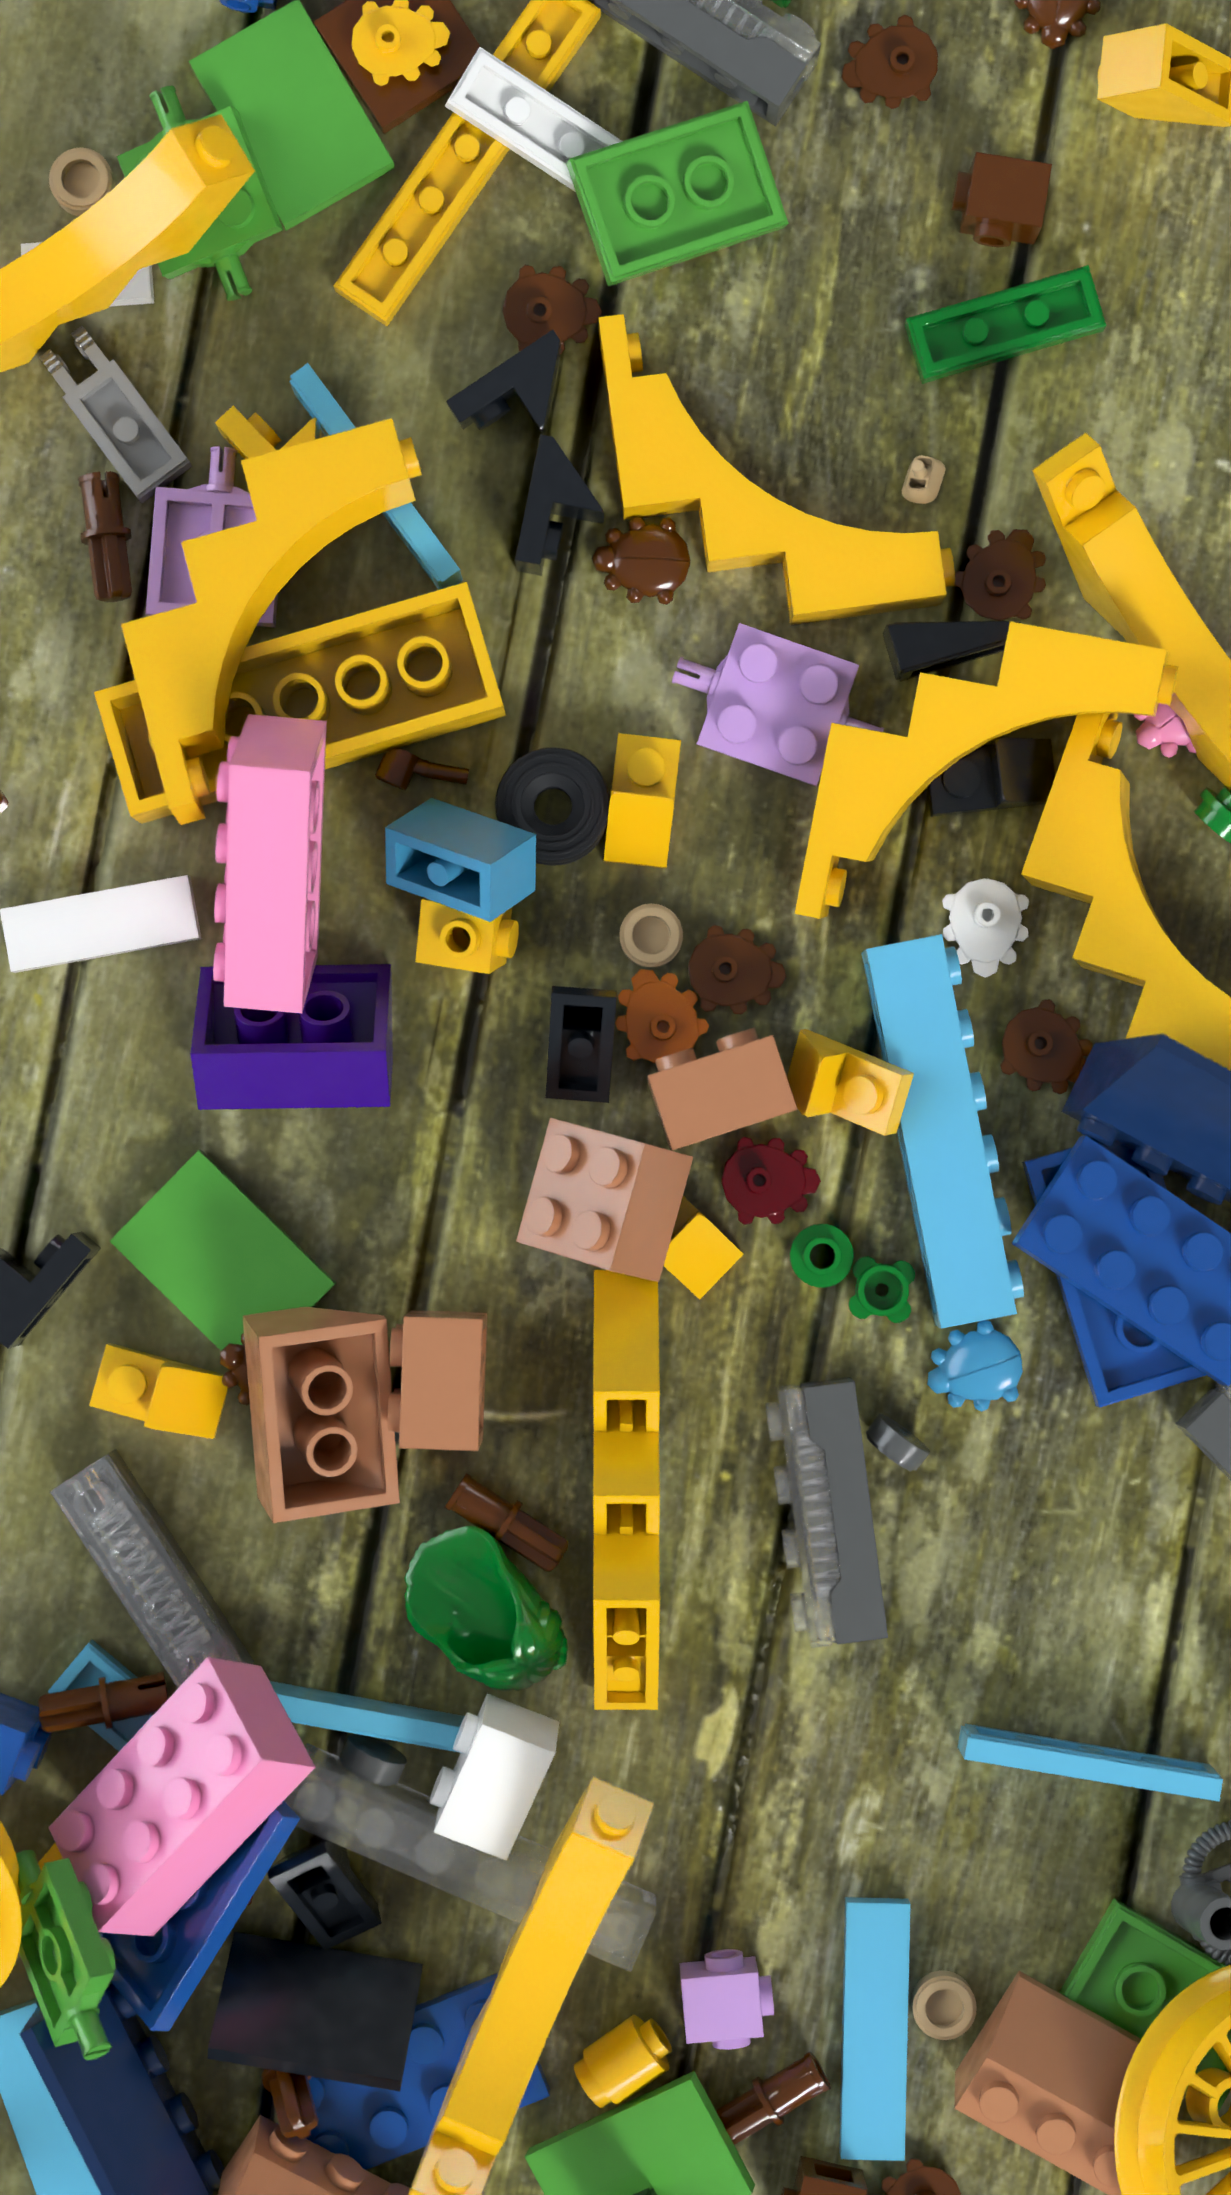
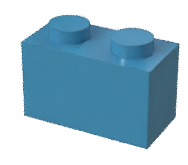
(460, 859)

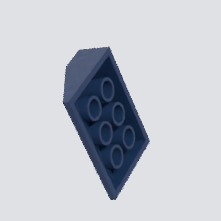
(1161, 1105)

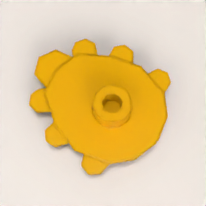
(397, 40)

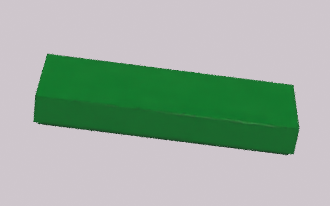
(1005, 324)

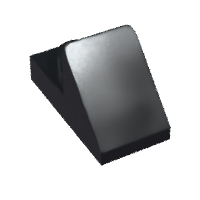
(526, 374)
(552, 491)
(995, 778)
(580, 1044)
(28, 1296)
(325, 1892)

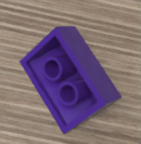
(319, 1058)

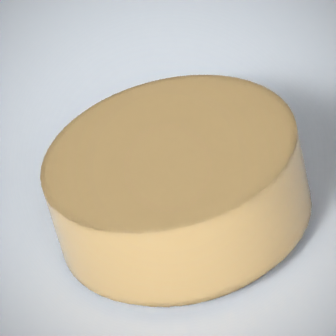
(80, 179)
(651, 935)
(943, 2005)

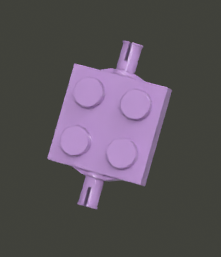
(188, 515)
(773, 702)

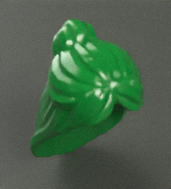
(483, 1611)

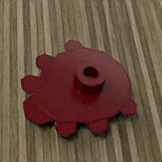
(767, 1180)

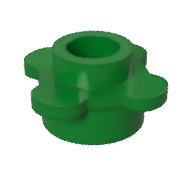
(894, 1302)

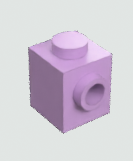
(725, 1999)

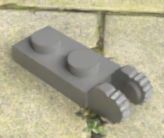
(119, 420)

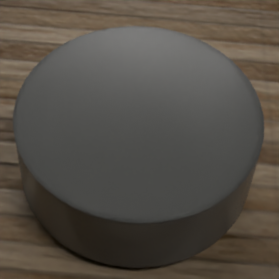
(897, 1443)
(372, 1760)

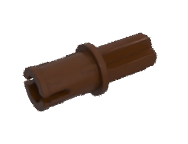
(106, 536)
(508, 1523)
(102, 1703)
(773, 2098)
(292, 2102)

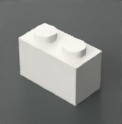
(495, 1776)

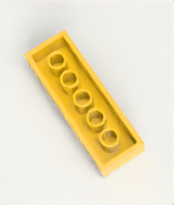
(371, 675)

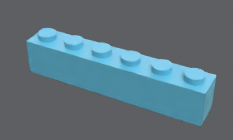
(941, 1132)

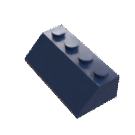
(124, 2109)

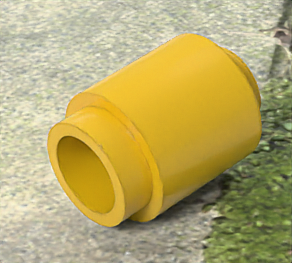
(623, 2061)

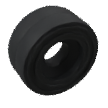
(563, 771)

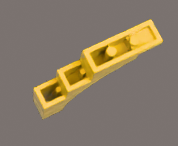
(139, 223)
(674, 469)
(1137, 593)
(192, 653)
(878, 774)
(1089, 855)
(626, 1492)
(530, 1989)

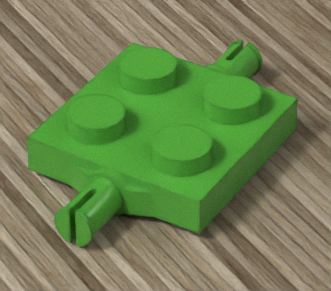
(241, 223)
(64, 1953)

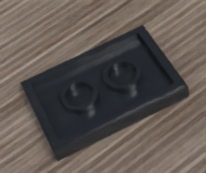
(315, 2011)

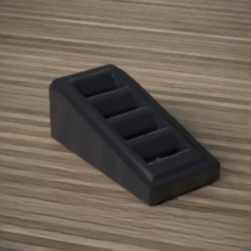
(940, 645)

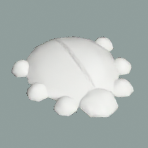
(985, 924)

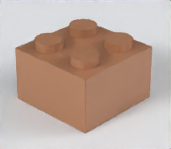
(720, 1090)
(604, 1200)
(440, 1380)

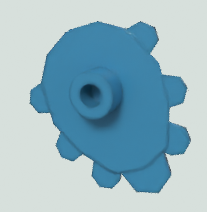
(977, 1367)

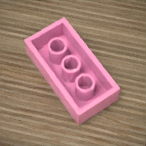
(271, 862)
(181, 1796)

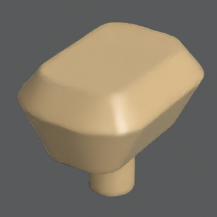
(923, 480)

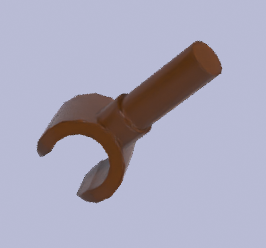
(399, 765)

